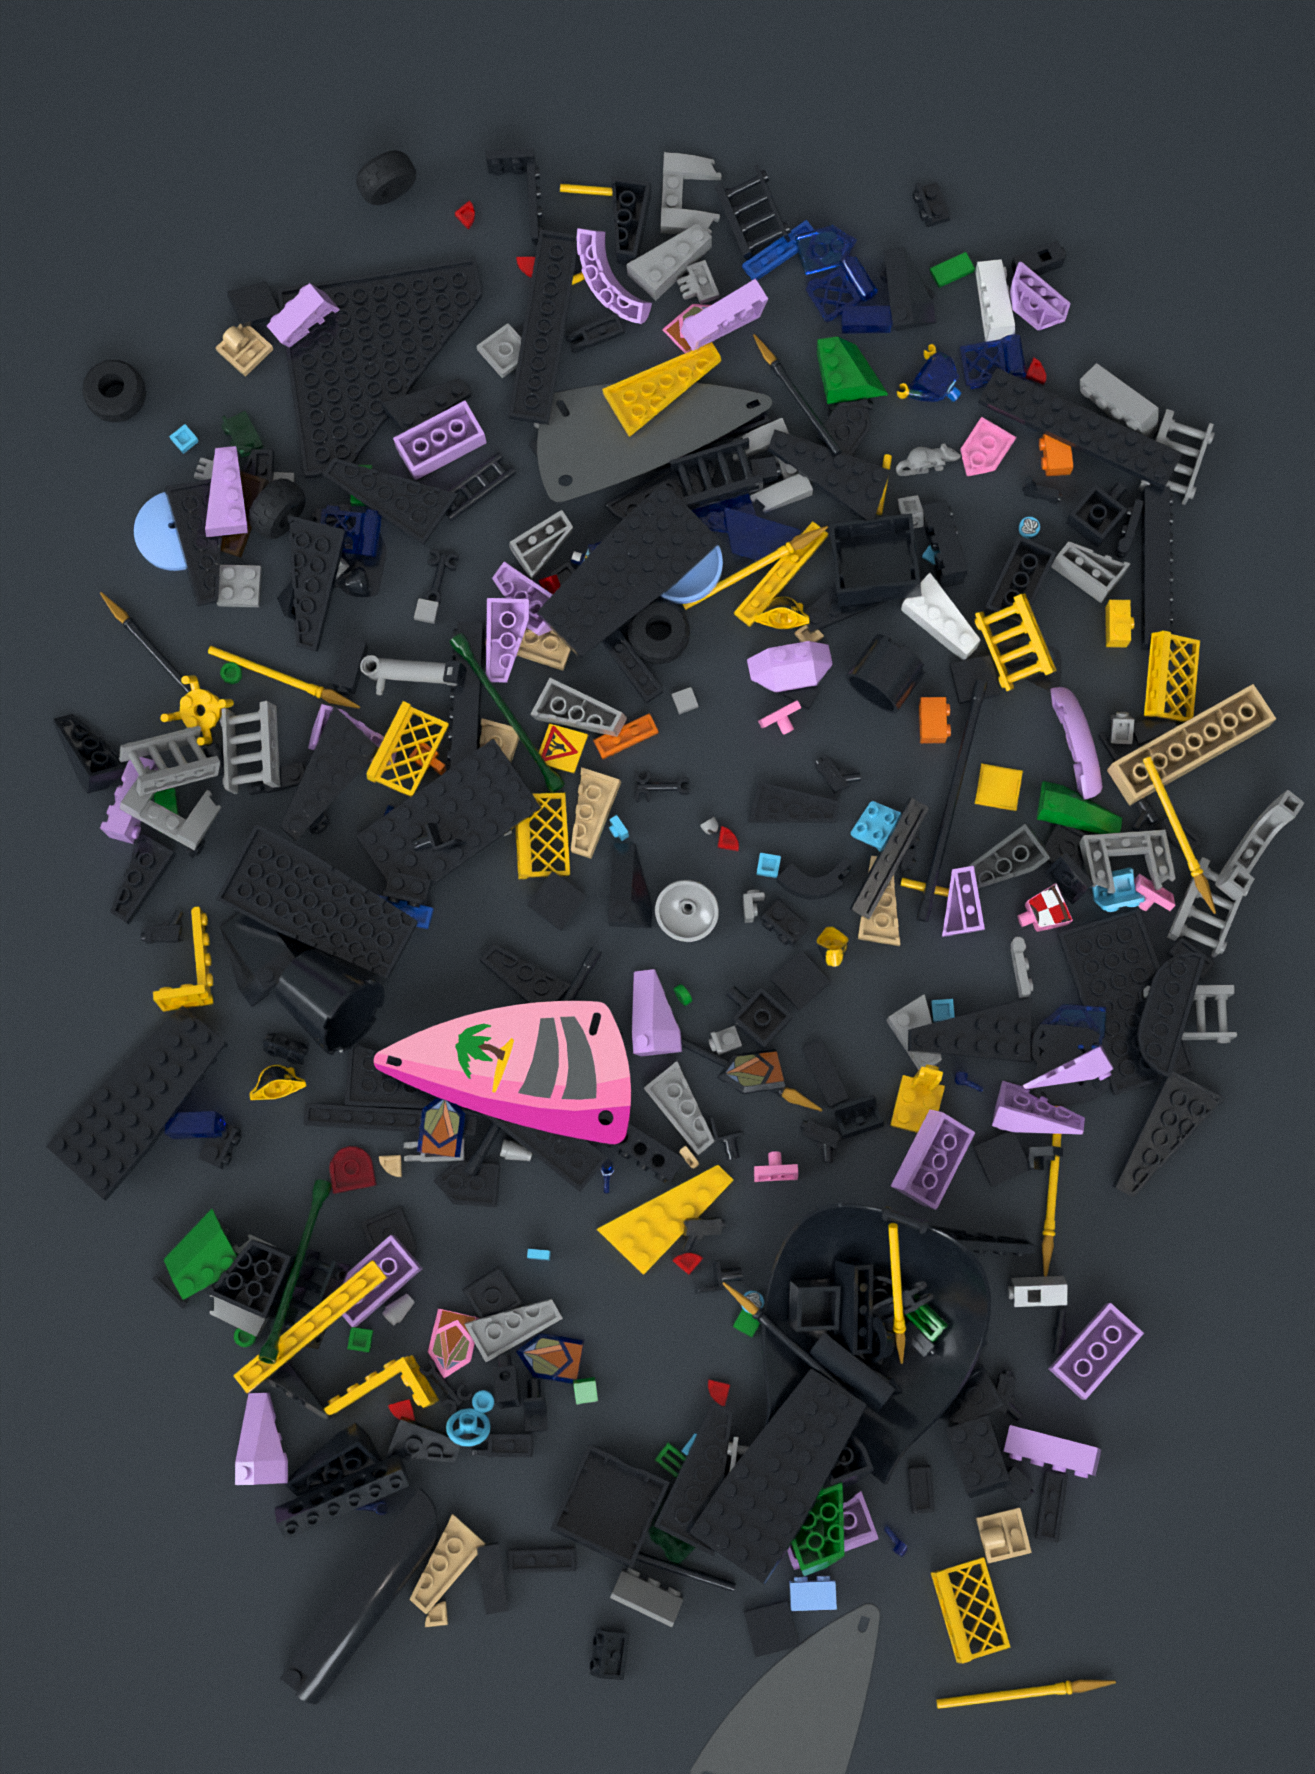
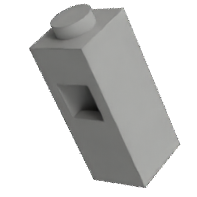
(1038, 1291)

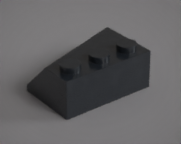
(256, 1279)

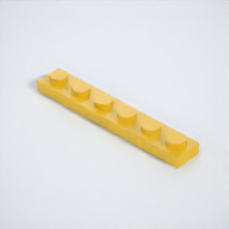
(777, 578)

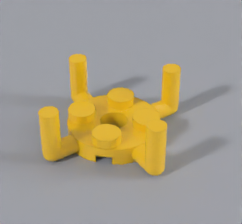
(188, 709)

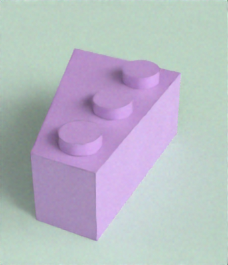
(301, 314)
(963, 904)

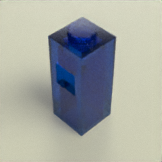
(866, 319)
(195, 1125)

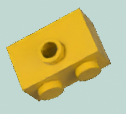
(1118, 623)

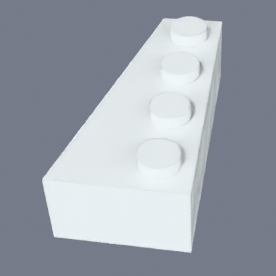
(994, 300)
(941, 619)

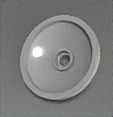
(686, 923)

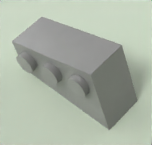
(540, 543)
(1089, 570)
(909, 1017)

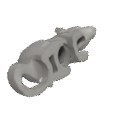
(923, 458)

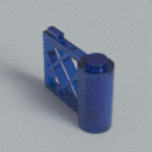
(855, 279)
(1010, 357)
(366, 529)

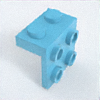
(875, 825)
(1109, 902)

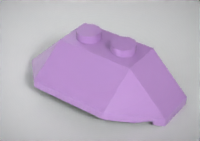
(1036, 299)
(790, 666)

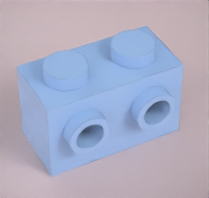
(812, 1594)

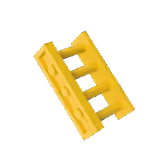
(1028, 625)

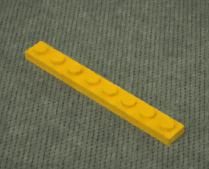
(313, 1324)

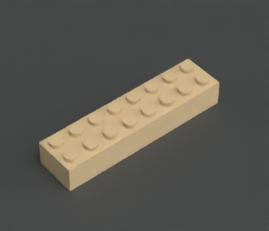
(1192, 743)

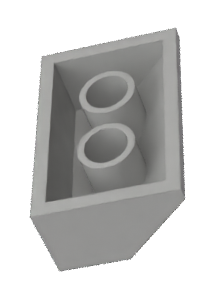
(647, 1596)

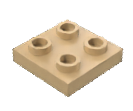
(243, 348)
(1003, 1535)

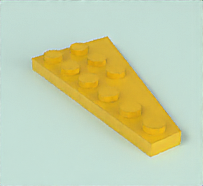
(649, 392)
(656, 1225)

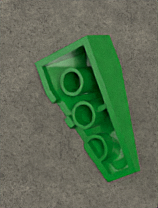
(1069, 809)

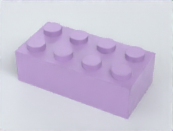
(440, 440)
(933, 1159)
(397, 1266)
(1096, 1351)

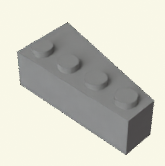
(667, 262)
(1120, 401)
(571, 708)

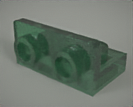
(242, 433)
(674, 1548)

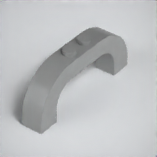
(1235, 875)

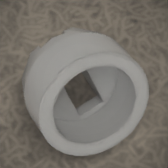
(710, 826)

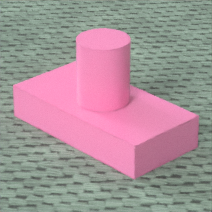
(780, 716)
(1161, 896)
(775, 1170)

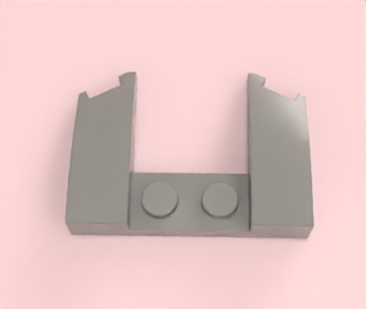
(675, 169)
(793, 487)
(184, 831)
(1153, 844)
(236, 1316)

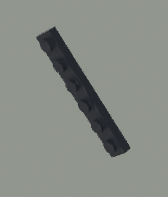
(889, 858)

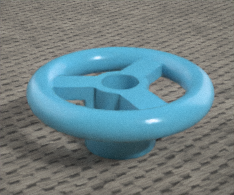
(468, 1425)

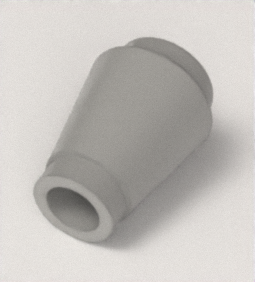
(514, 1151)
(398, 1309)

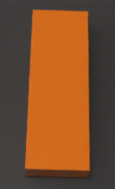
(629, 735)

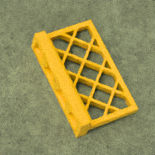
(1159, 675)
(391, 741)
(523, 840)
(951, 1613)

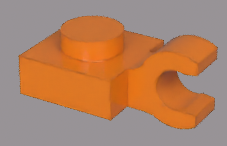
(437, 765)

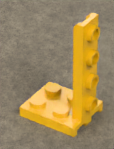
(188, 994)
(917, 1097)
(411, 1376)

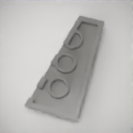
(677, 1103)
(507, 1329)

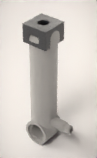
(447, 673)

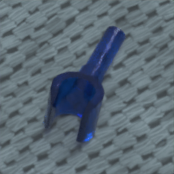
(961, 1079)
(607, 1172)
(373, 1507)
(900, 1548)

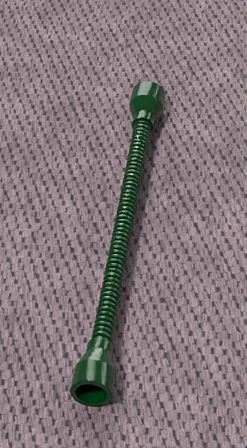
(462, 646)
(270, 1350)

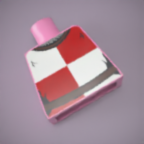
(1046, 910)

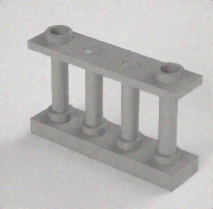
(1169, 424)
(269, 754)
(174, 776)
(1187, 910)
(1221, 994)

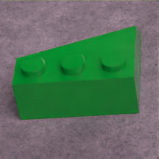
(846, 372)
(200, 1256)
(822, 1535)

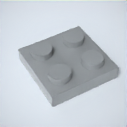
(501, 350)
(239, 585)

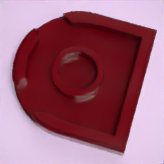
(351, 1170)

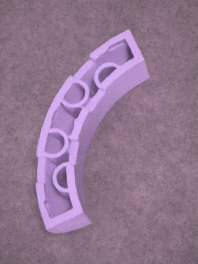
(602, 280)
(1079, 742)

